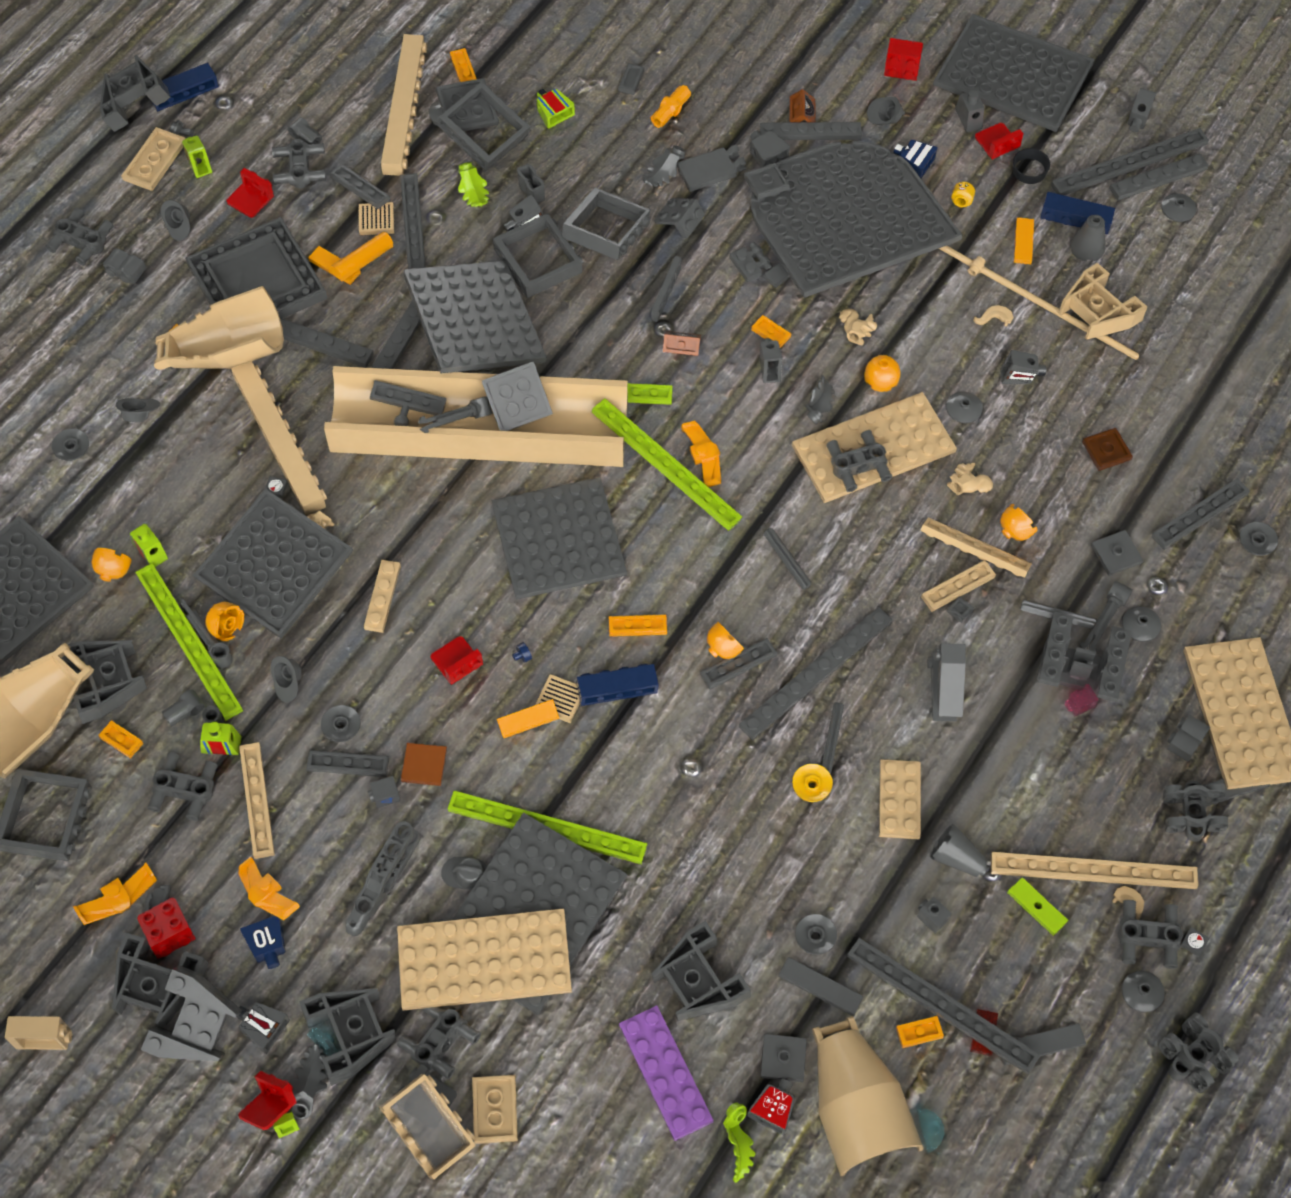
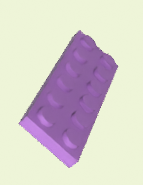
(666, 1073)

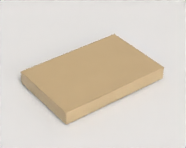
(494, 1109)

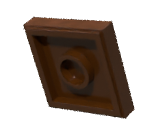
(1107, 449)

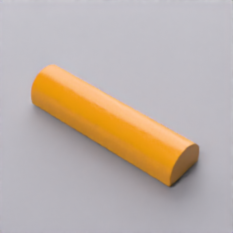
(361, 256)

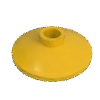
(812, 774)

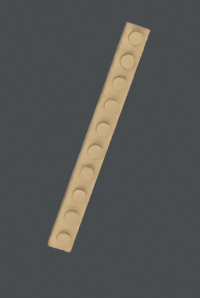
(1094, 870)

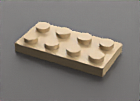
(153, 159)
(900, 799)

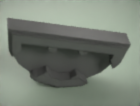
(157, 896)

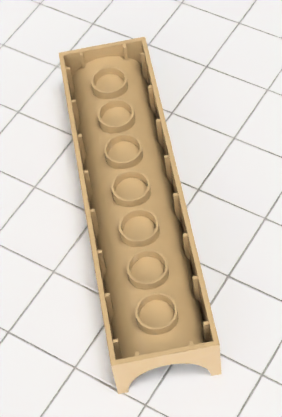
(564, 437)

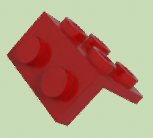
(999, 140)
(251, 194)
(456, 659)
(165, 928)
(270, 1104)

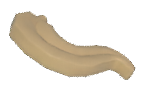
(996, 311)
(1127, 893)

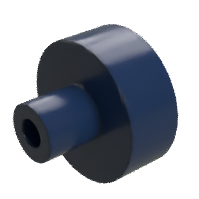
(522, 653)

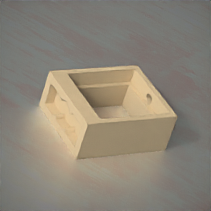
(38, 1033)

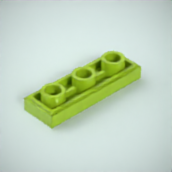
(1028, 898)

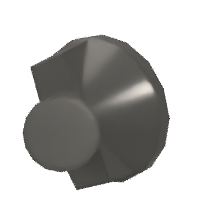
(177, 128)

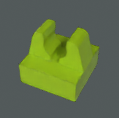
(286, 1125)

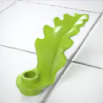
(472, 185)
(740, 1140)

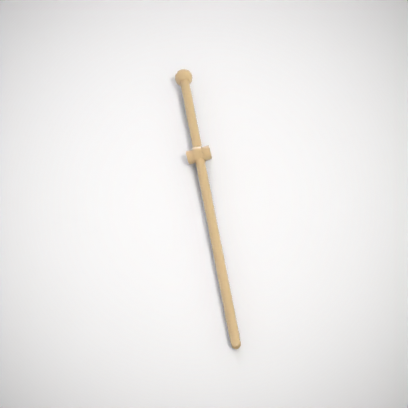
(977, 266)

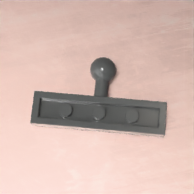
(407, 400)

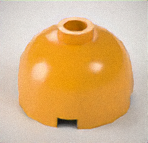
(882, 373)
(1016, 524)
(109, 564)
(223, 620)
(722, 642)

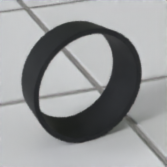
(1031, 153)

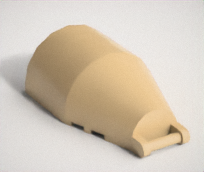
(224, 336)
(34, 704)
(859, 1098)

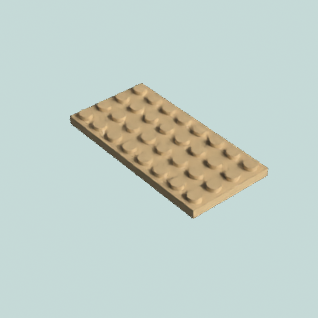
(905, 429)
(1243, 712)
(483, 959)

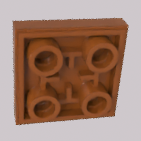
(424, 764)

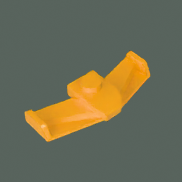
(704, 452)
(264, 891)
(116, 896)

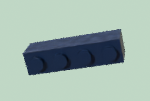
(189, 85)
(1074, 211)
(617, 684)

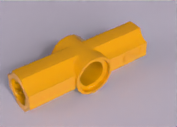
(670, 106)

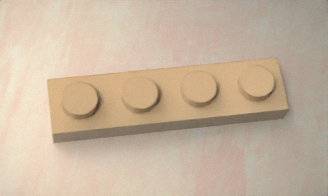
(958, 585)
(382, 596)

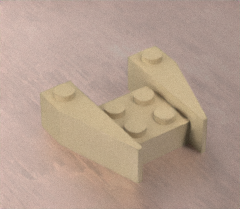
(1099, 307)

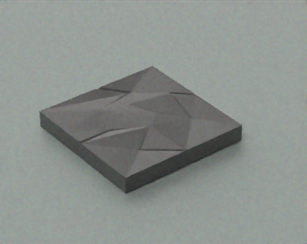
(255, 259)

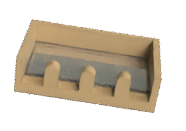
(428, 1125)

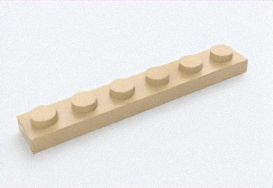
(976, 547)
(257, 800)

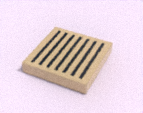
(374, 220)
(564, 696)

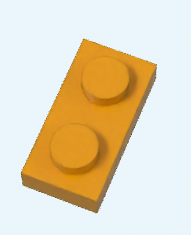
(768, 329)
(120, 739)
(919, 1032)

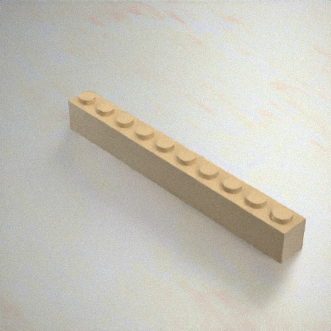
(403, 105)
(278, 438)

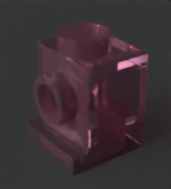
(1081, 701)

